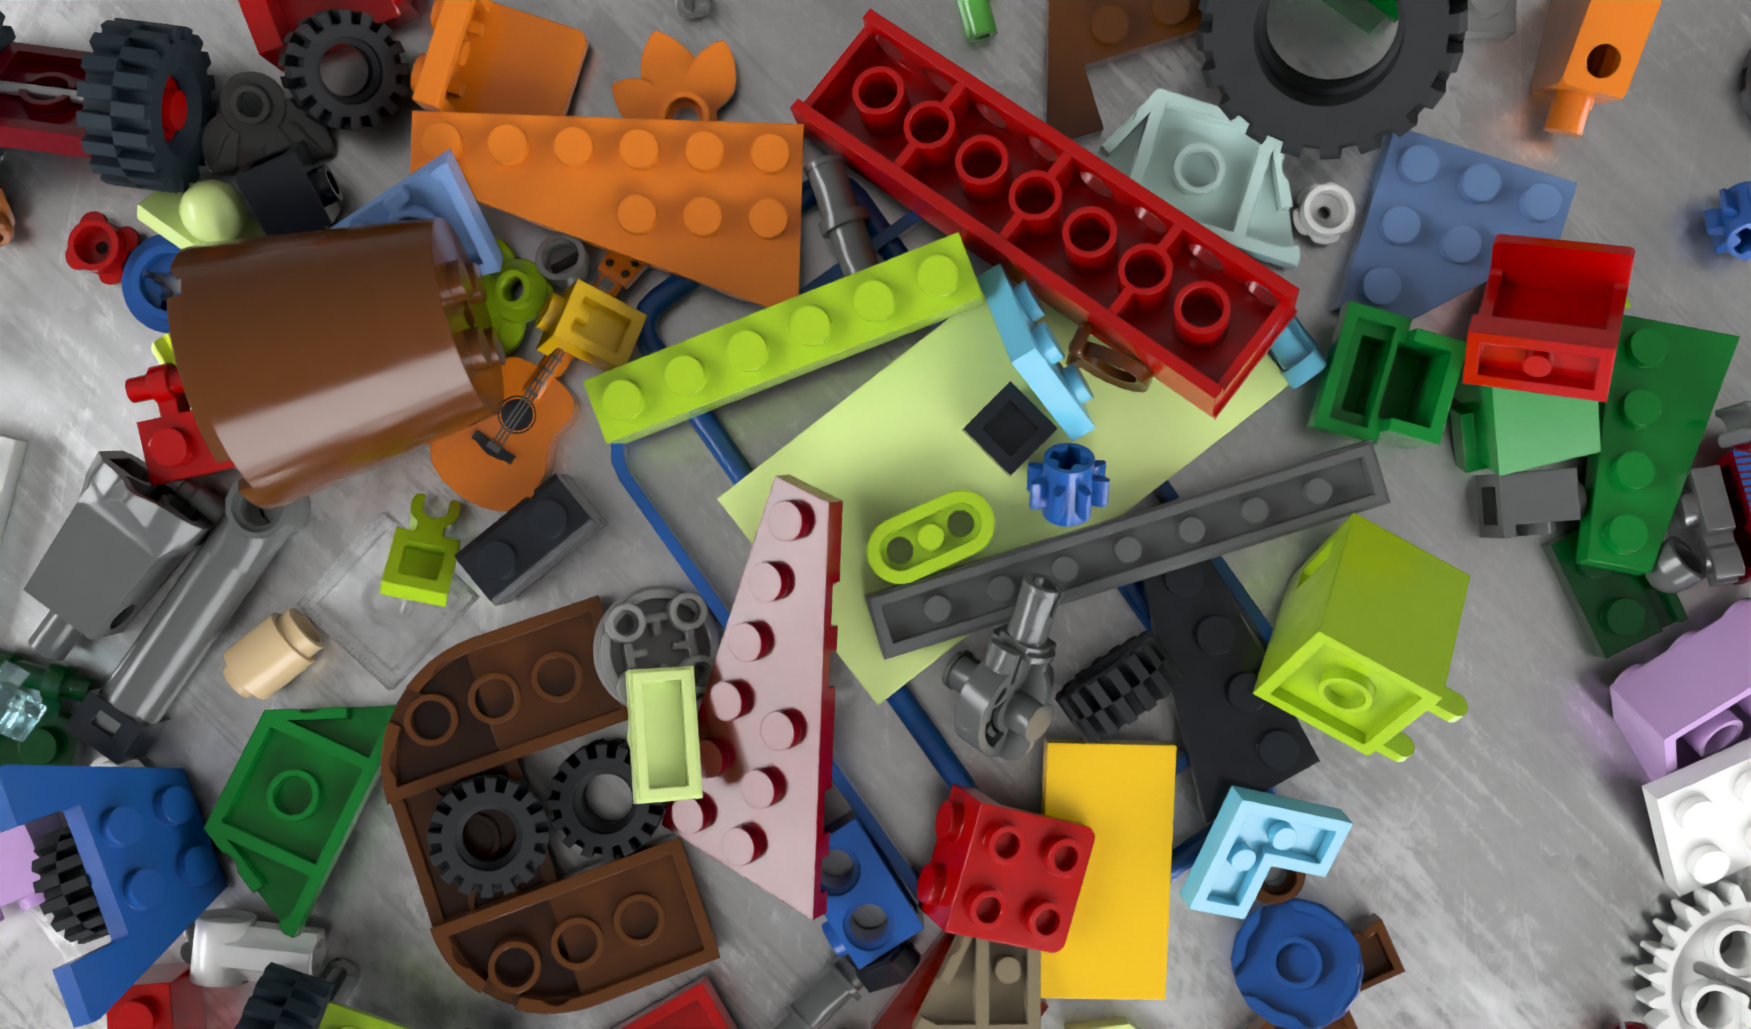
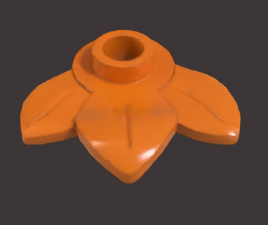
(677, 82)

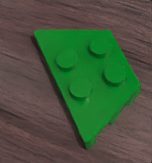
(298, 802)

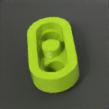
(930, 537)

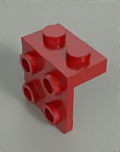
(1004, 872)

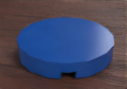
(1297, 964)

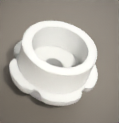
(1335, 200)

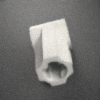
(237, 948)

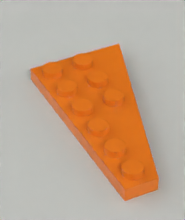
(663, 192)

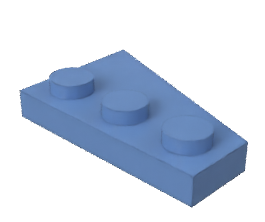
(436, 192)

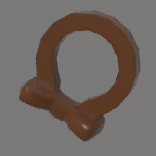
(1091, 357)

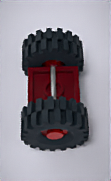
(126, 105)

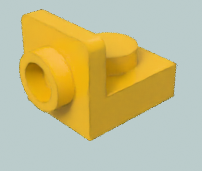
(589, 326)

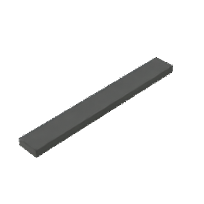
(1131, 546)

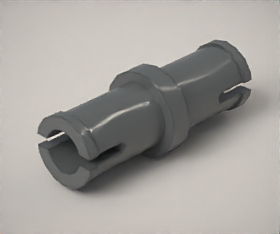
(842, 217)

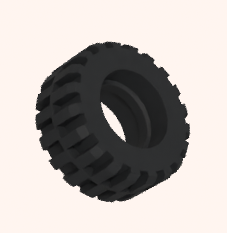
(1329, 111)

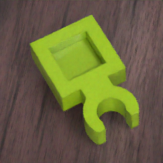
(423, 558)

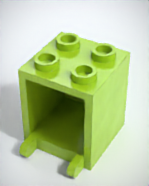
(1366, 640)

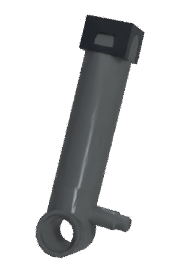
(132, 705)

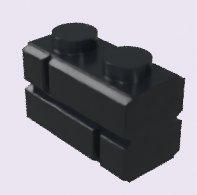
(530, 539)

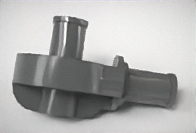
(1008, 693)

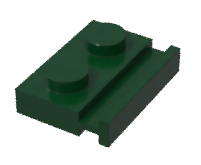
(1609, 604)

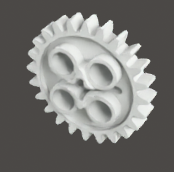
(1695, 938)

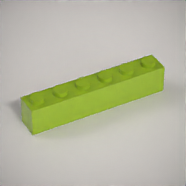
(785, 341)

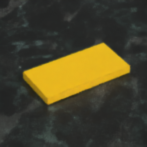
(1124, 902)

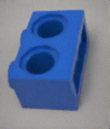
(868, 882)

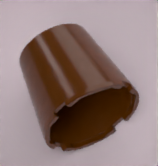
(332, 350)

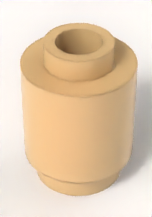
(272, 654)

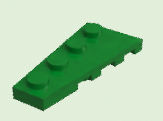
(1649, 436)

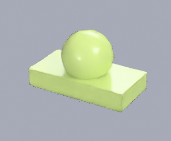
(202, 214)
(663, 734)

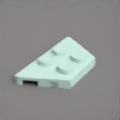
(1209, 172)

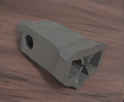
(111, 553)

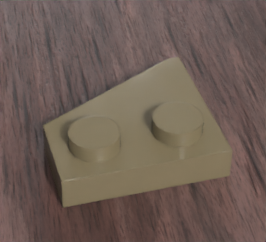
(984, 988)

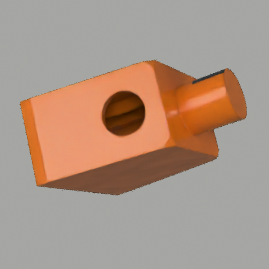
(1589, 57)

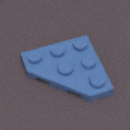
(1436, 221)

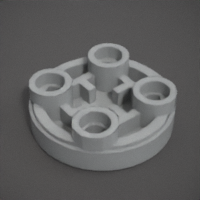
(655, 630)

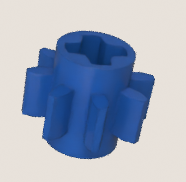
(1732, 221)
(1067, 484)

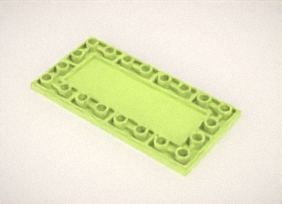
(905, 445)

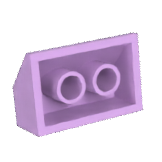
(1690, 696)

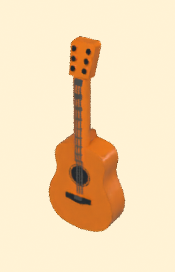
(516, 450)

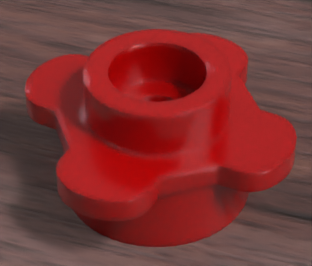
(85, 240)

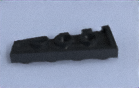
(1223, 726)

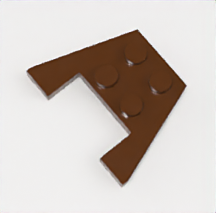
(1098, 33)

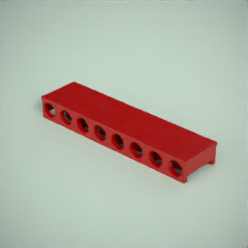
(1044, 215)

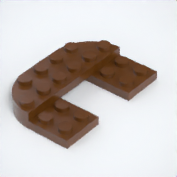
(555, 938)

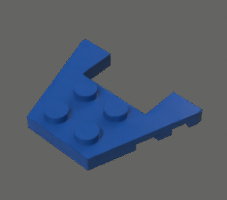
(142, 857)

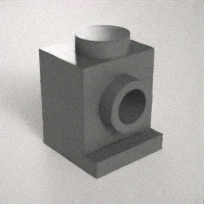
(1528, 502)

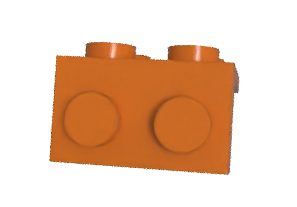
(497, 61)

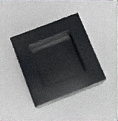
(1009, 429)

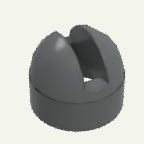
(1675, 567)

